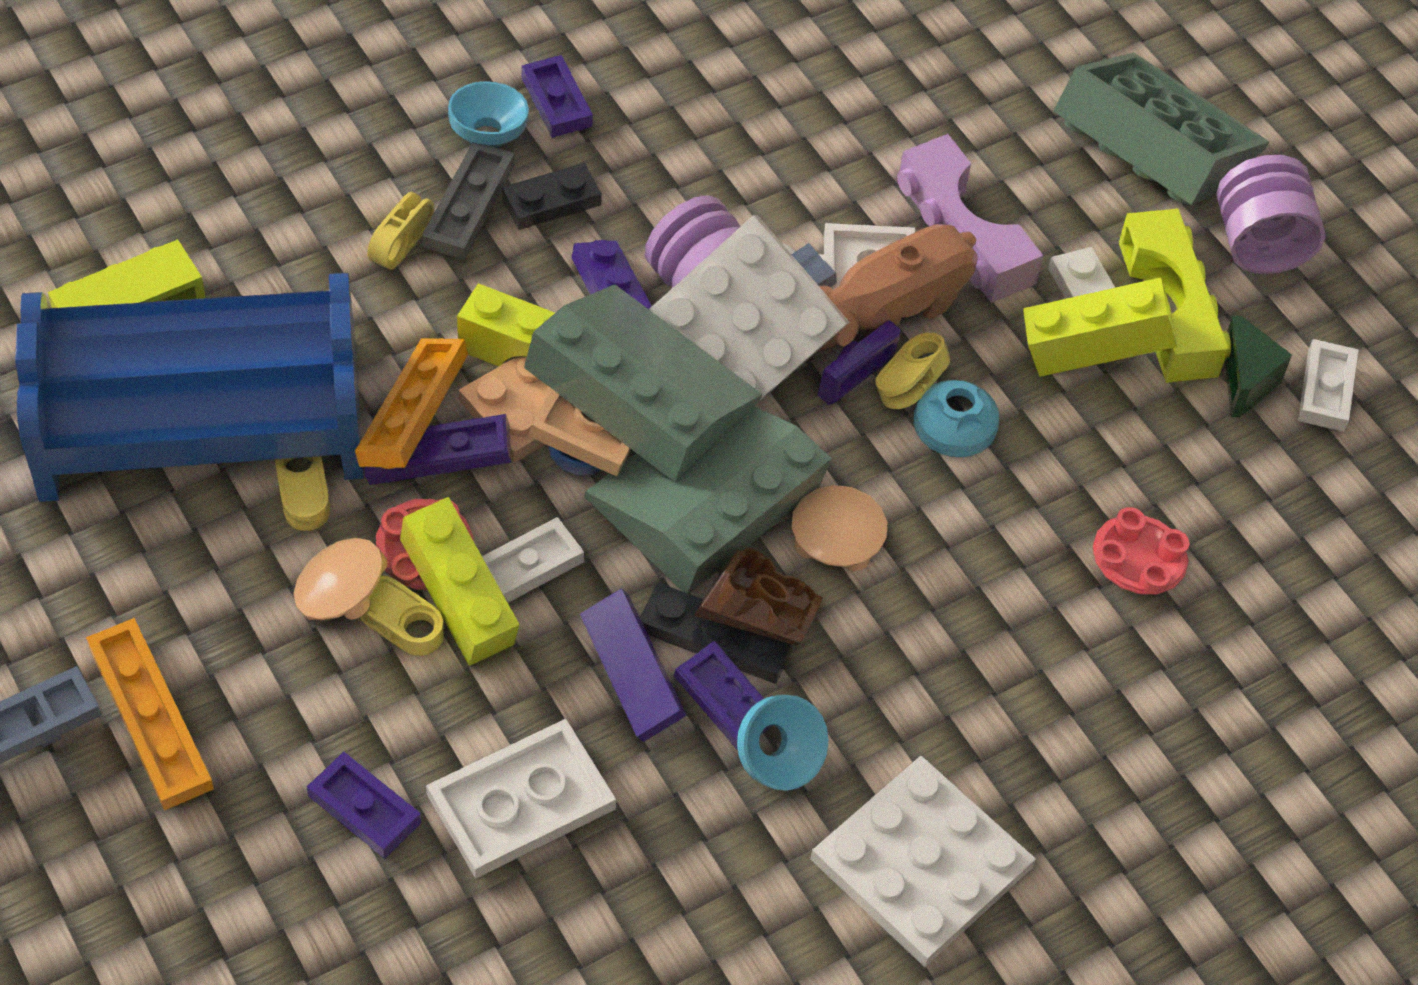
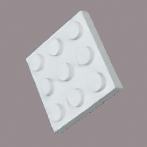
(752, 308)
(922, 860)

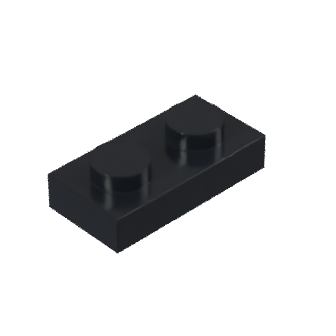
(551, 196)

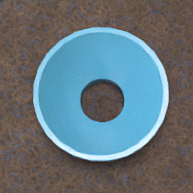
(488, 105)
(955, 431)
(801, 747)

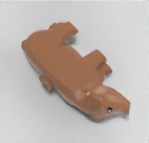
(904, 280)

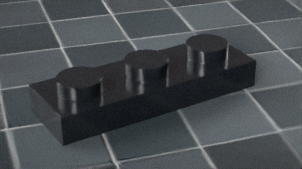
(672, 619)

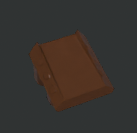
(760, 599)

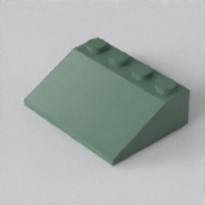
(1156, 125)
(639, 378)
(718, 503)

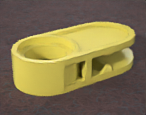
(400, 230)
(906, 376)
(304, 494)
(396, 607)

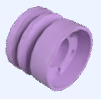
(1270, 214)
(688, 237)

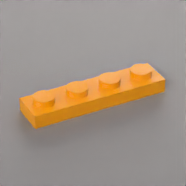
(411, 403)
(150, 714)

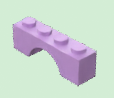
(936, 179)

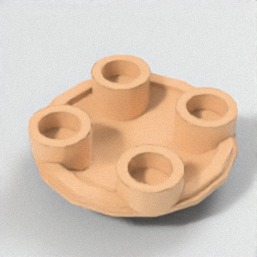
(839, 527)
(340, 580)

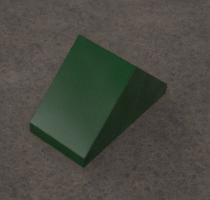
(1253, 366)

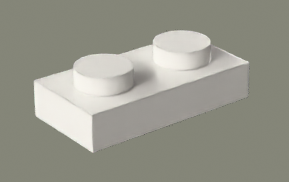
(1079, 273)
(1328, 385)
(534, 559)

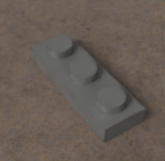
(468, 200)

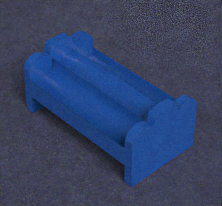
(187, 383)

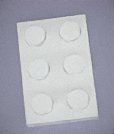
(520, 798)

